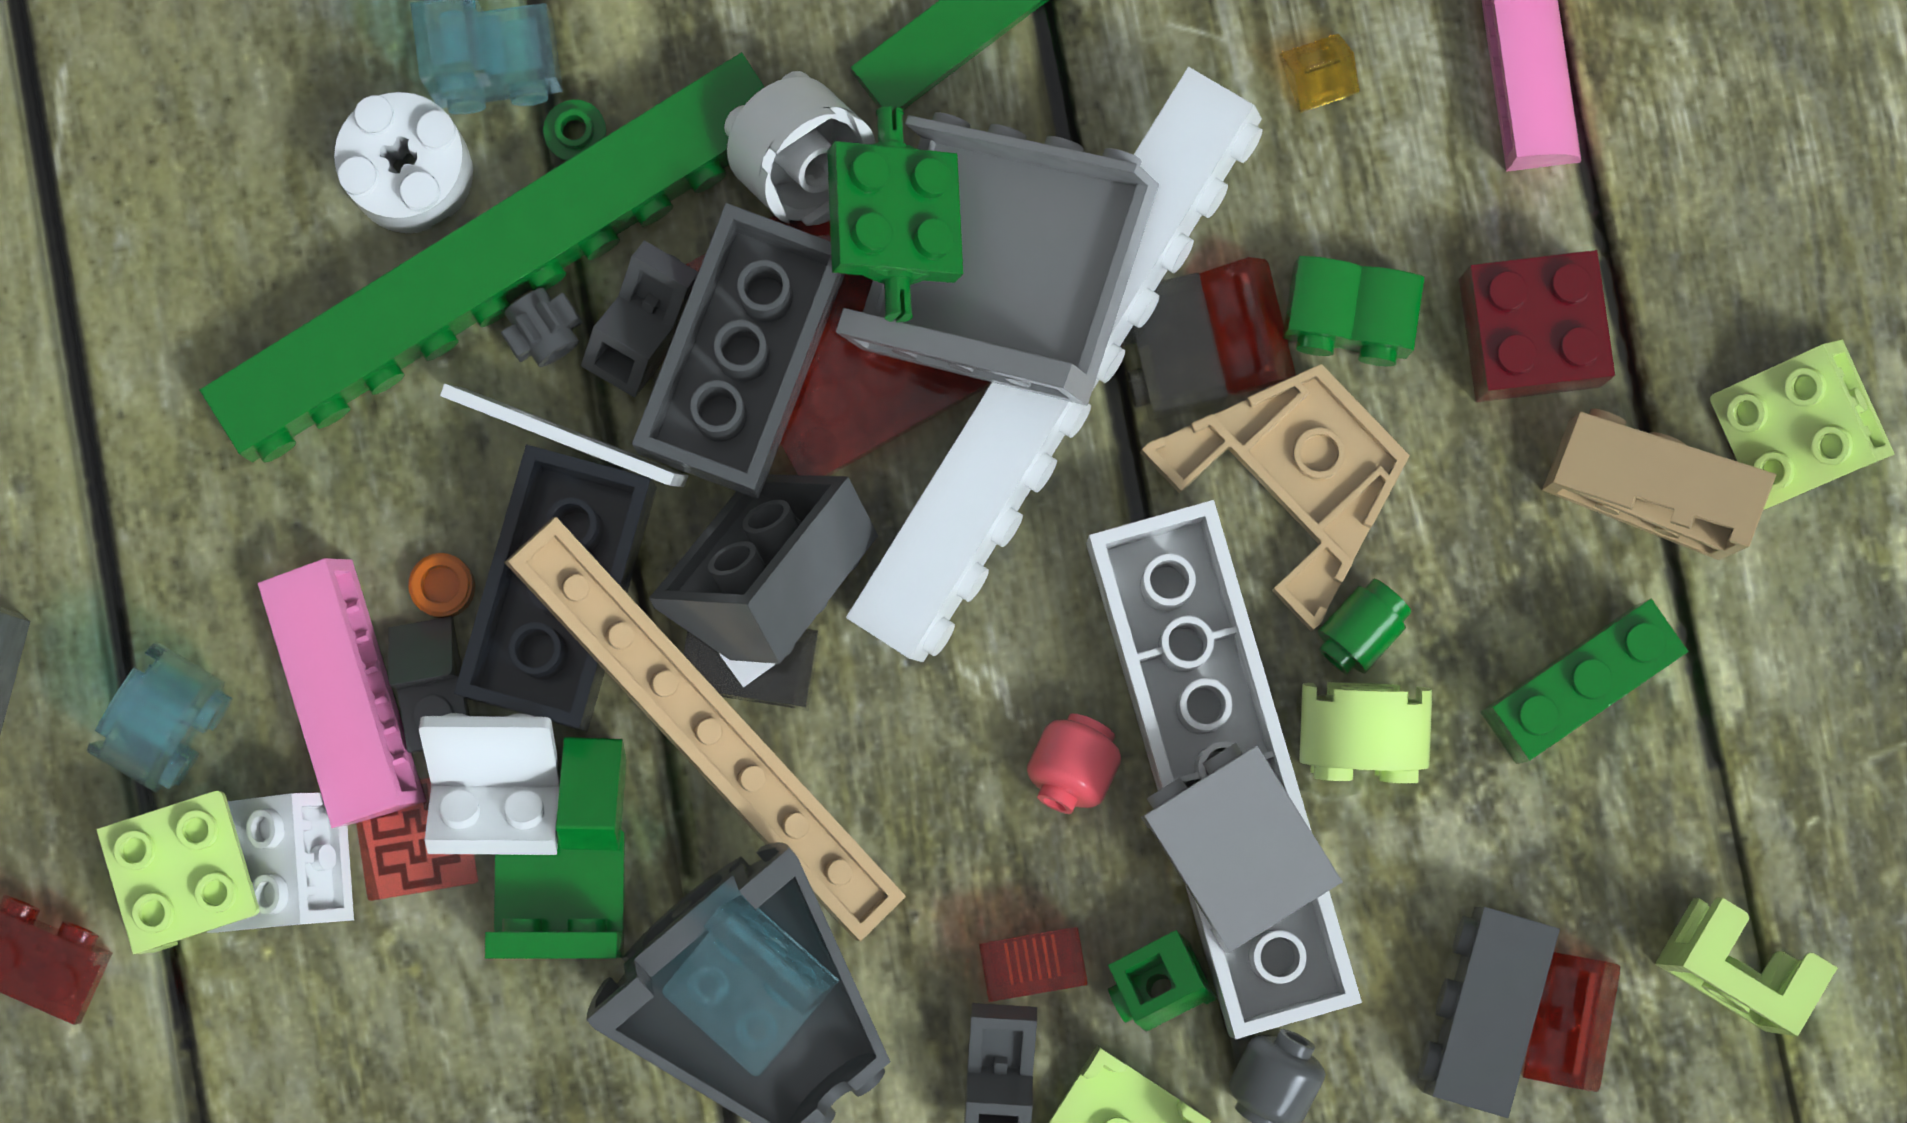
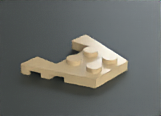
(1314, 457)

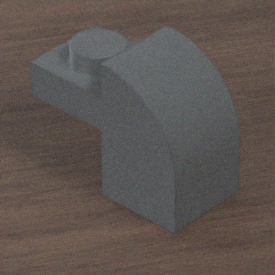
(642, 320)
(1000, 1064)

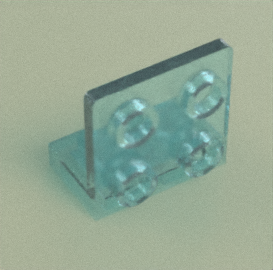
(749, 985)

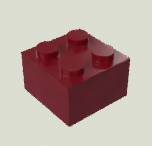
(1536, 326)

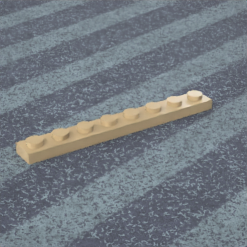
(703, 725)

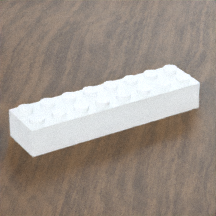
(1194, 695)

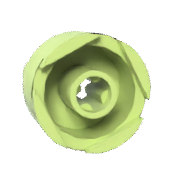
(1365, 730)

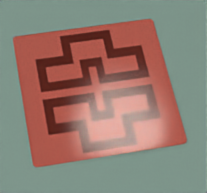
(397, 855)

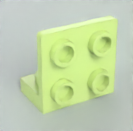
(1803, 421)
(178, 872)

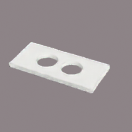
(564, 435)

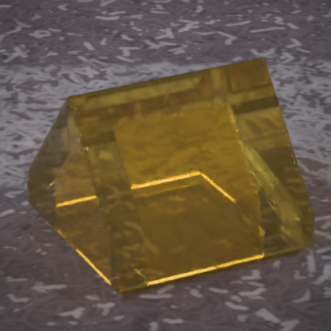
(1321, 72)

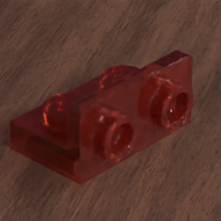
(46, 964)

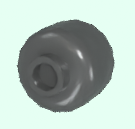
(1277, 1078)

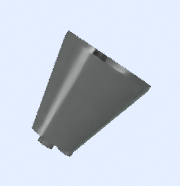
(823, 1060)

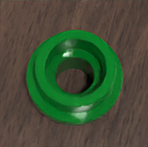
(564, 113)

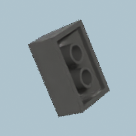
(768, 566)

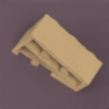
(1659, 484)

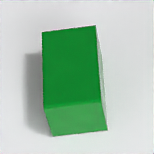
(591, 794)

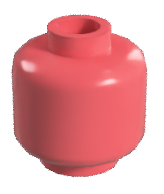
(1074, 763)

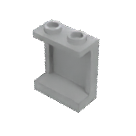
(1240, 846)

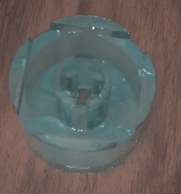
(158, 719)

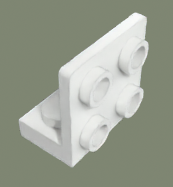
(491, 784)
(293, 861)

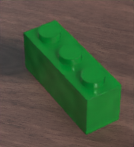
(1584, 681)

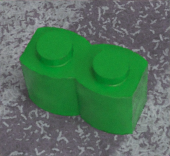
(1353, 310)

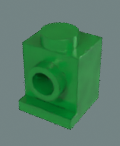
(1164, 958)

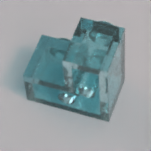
(485, 55)

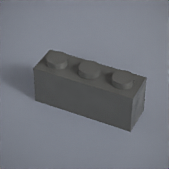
(1488, 1010)

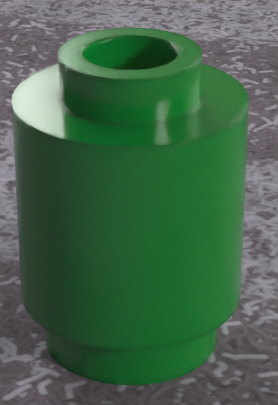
(1363, 627)

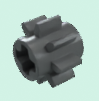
(541, 327)

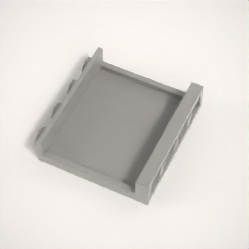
(1042, 263)

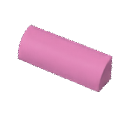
(1531, 83)
(341, 691)

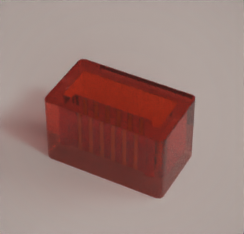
(1033, 964)

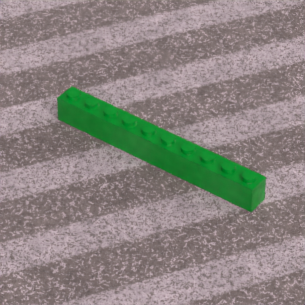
(481, 268)

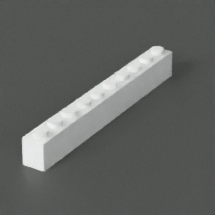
(1015, 431)

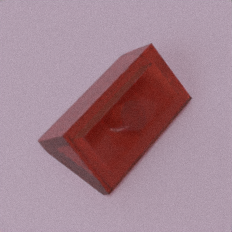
(1247, 325)
(1573, 1023)

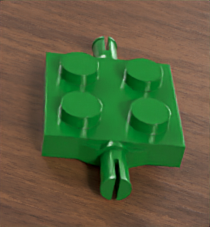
(894, 213)

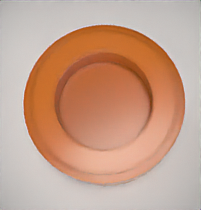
(441, 585)

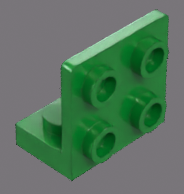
(559, 905)

